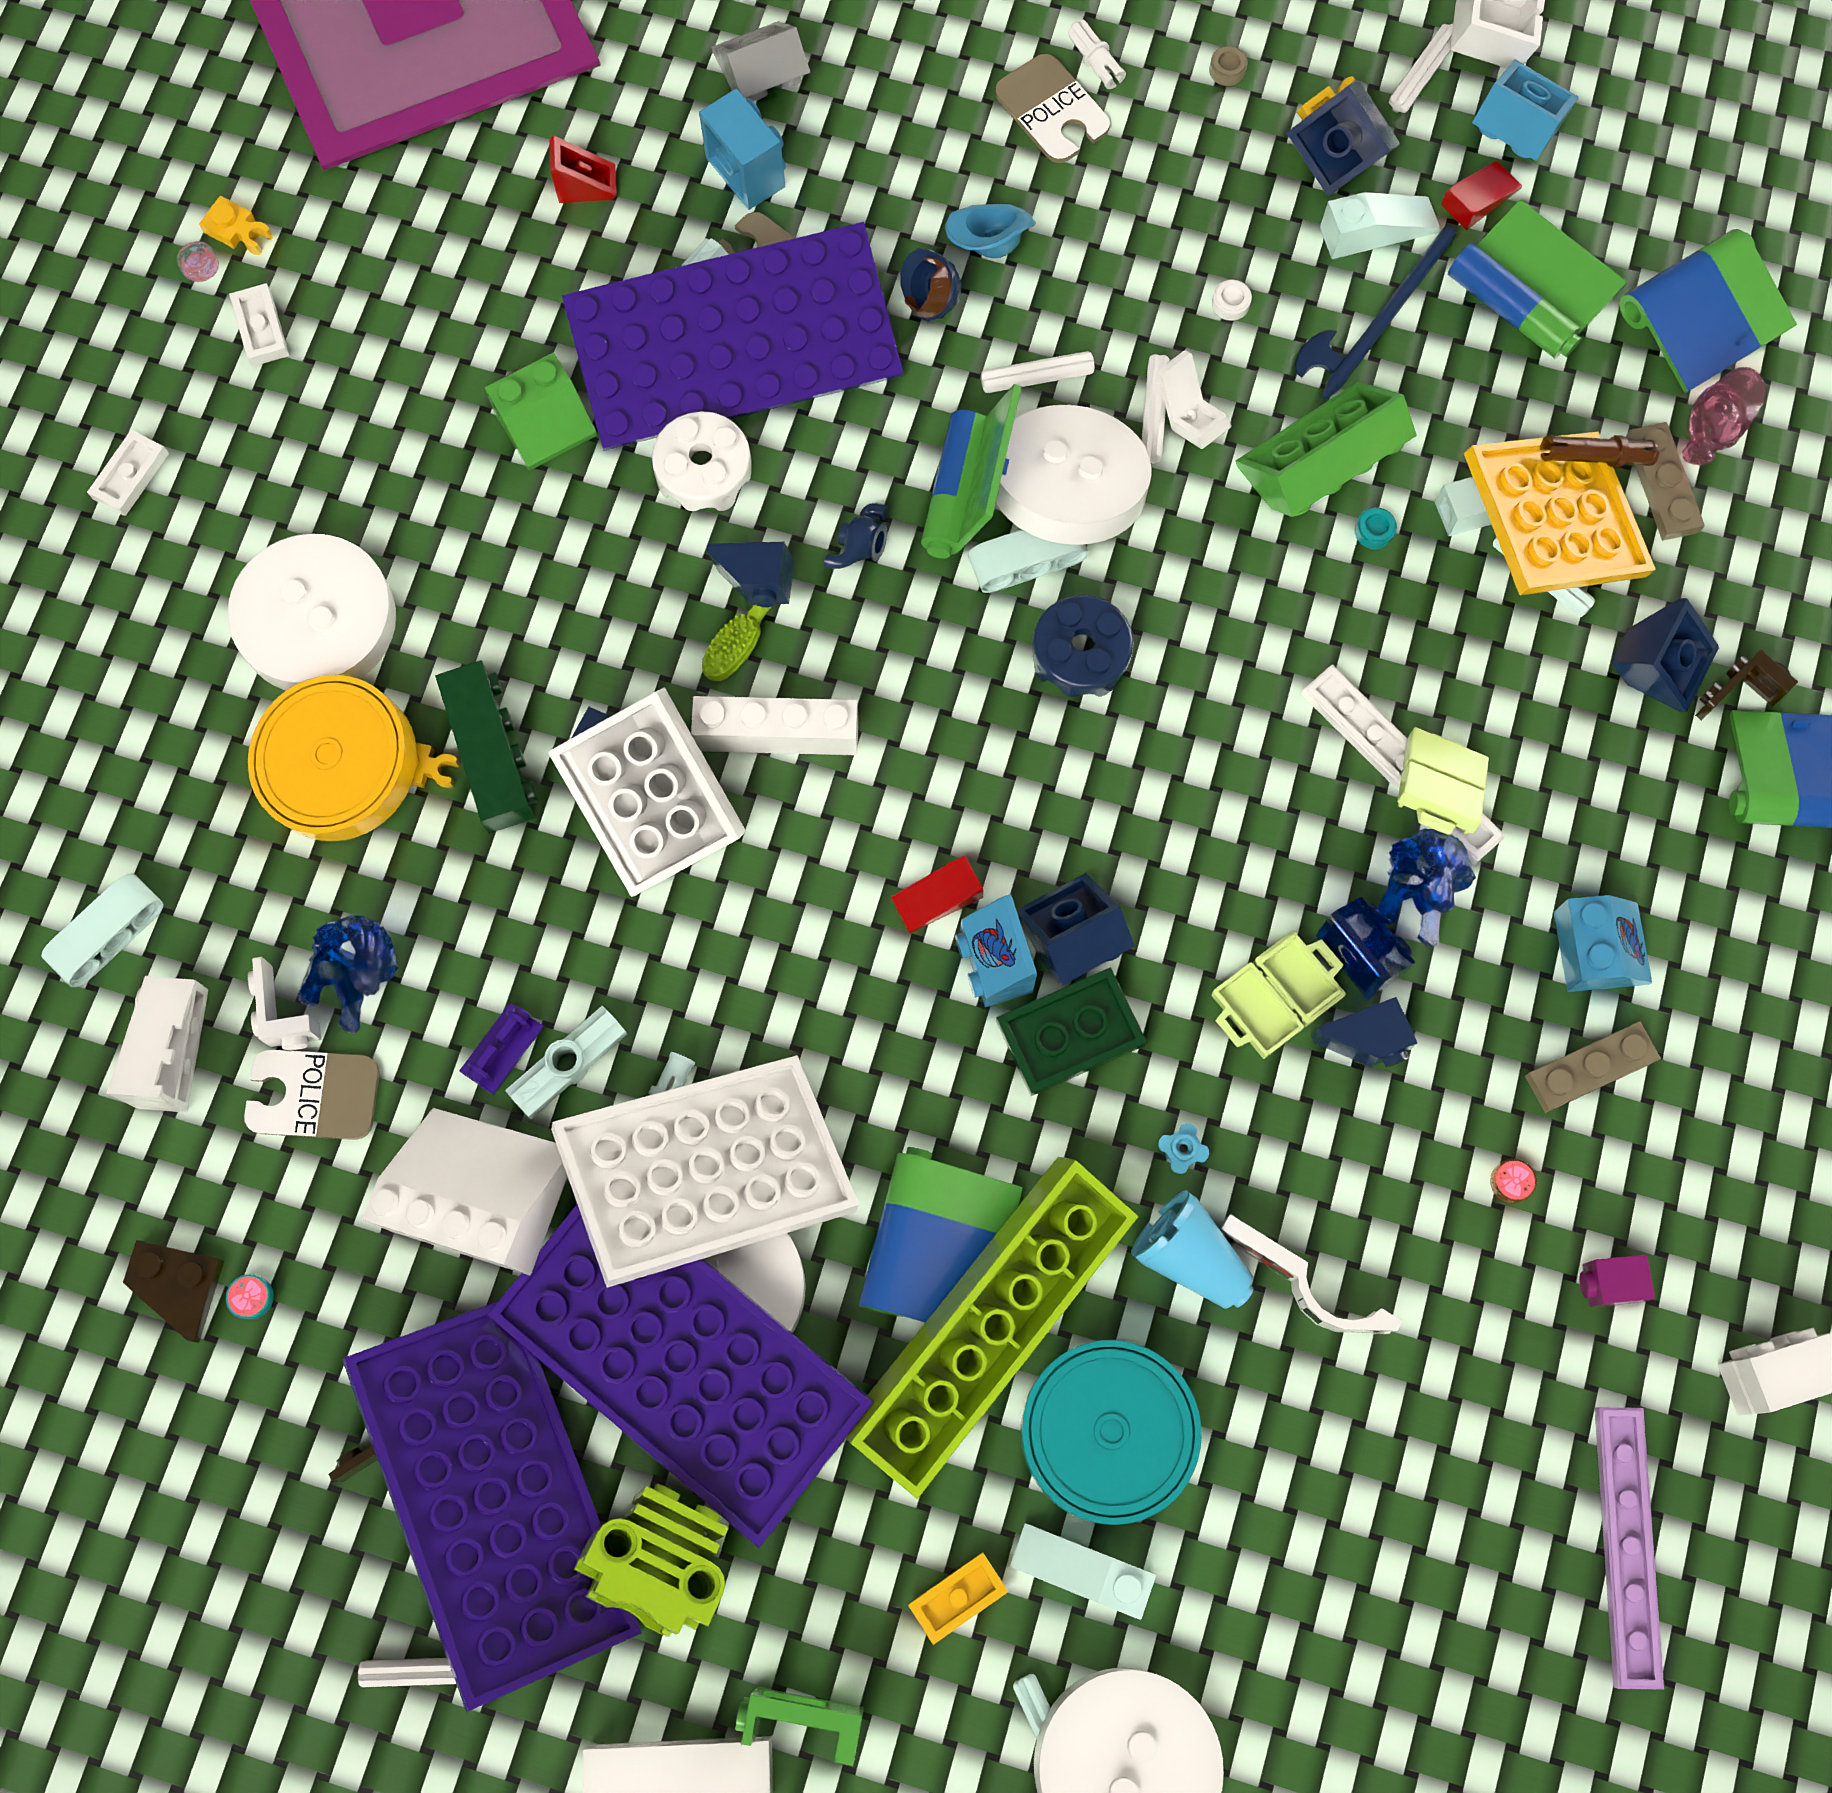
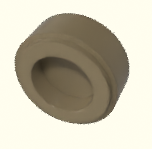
(1228, 66)

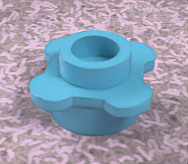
(1171, 1146)

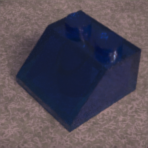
(1366, 947)

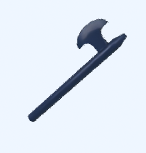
(1318, 350)

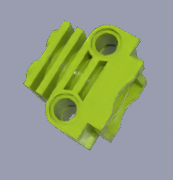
(660, 1552)

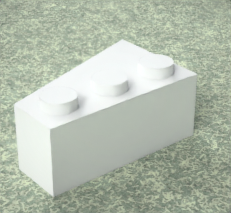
(161, 1045)

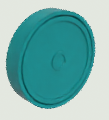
(1111, 1432)

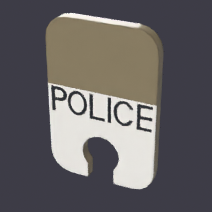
(1045, 100)
(323, 1097)

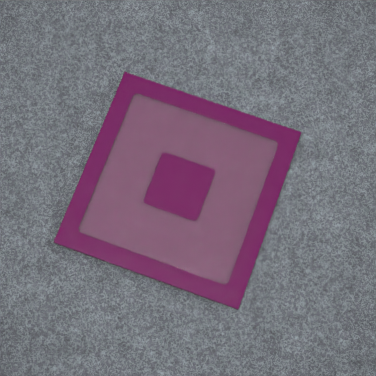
(404, 67)

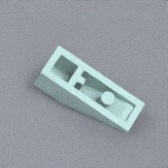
(1375, 221)
(1083, 1571)

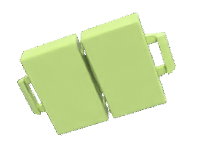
(1443, 782)
(1275, 991)

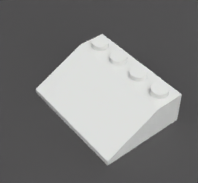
(647, 792)
(471, 1190)

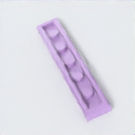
(1628, 1549)

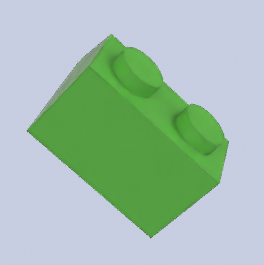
(540, 411)

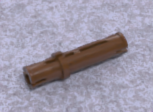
(1612, 451)

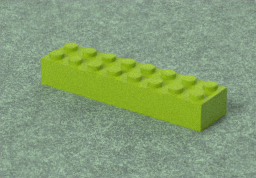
(990, 1324)

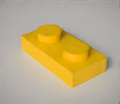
(957, 1598)

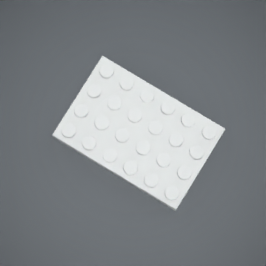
(702, 1169)

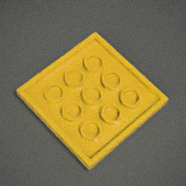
(1557, 518)

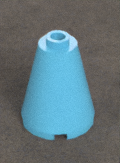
(1194, 1253)

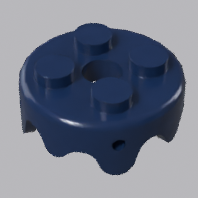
(1077, 670)

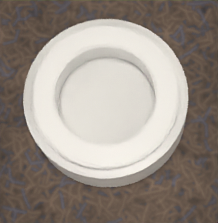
(1231, 300)

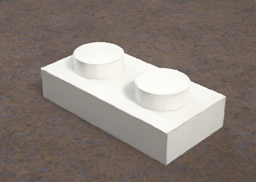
(259, 324)
(128, 472)

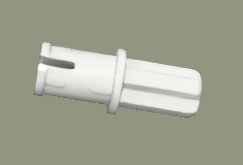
(1096, 53)

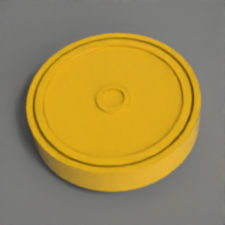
(332, 758)

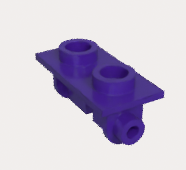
(501, 1048)

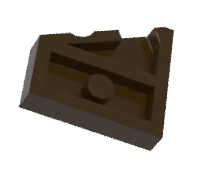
(174, 1285)

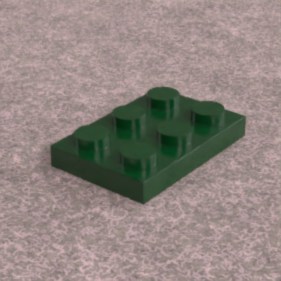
(1070, 1031)

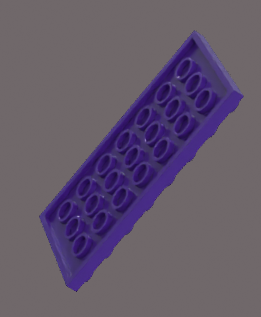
(733, 334)
(688, 1375)
(486, 1501)

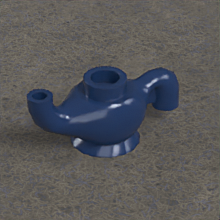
(861, 537)

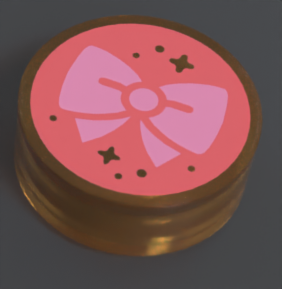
(1513, 1181)

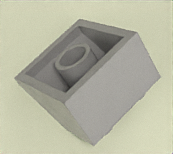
(762, 60)

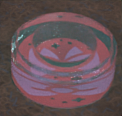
(198, 261)

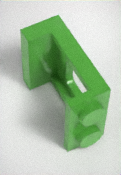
(802, 1711)

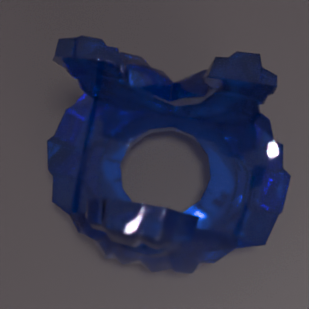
(1427, 880)
(349, 972)

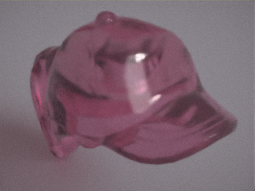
(1723, 414)

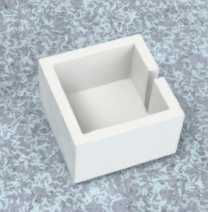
(1497, 29)
(1779, 1372)

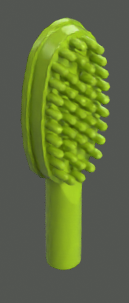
(733, 644)

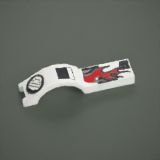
(1295, 1270)

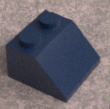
(1343, 137)
(1075, 928)

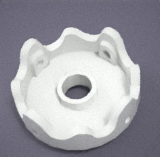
(706, 484)

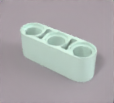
(1020, 559)
(102, 930)

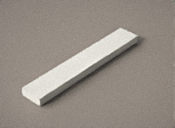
(1380, 743)

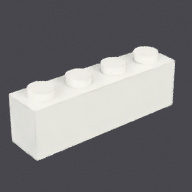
(775, 725)
(679, 1767)

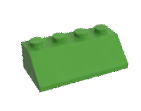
(1328, 447)

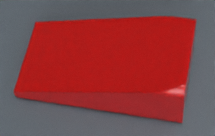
(1479, 194)
(938, 894)

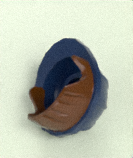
(929, 284)

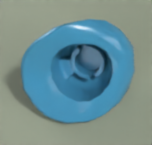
(988, 228)

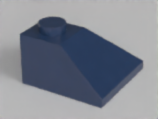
(1667, 655)

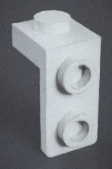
(1184, 403)
(290, 1032)

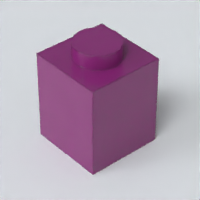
(1617, 1281)

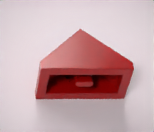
(580, 174)

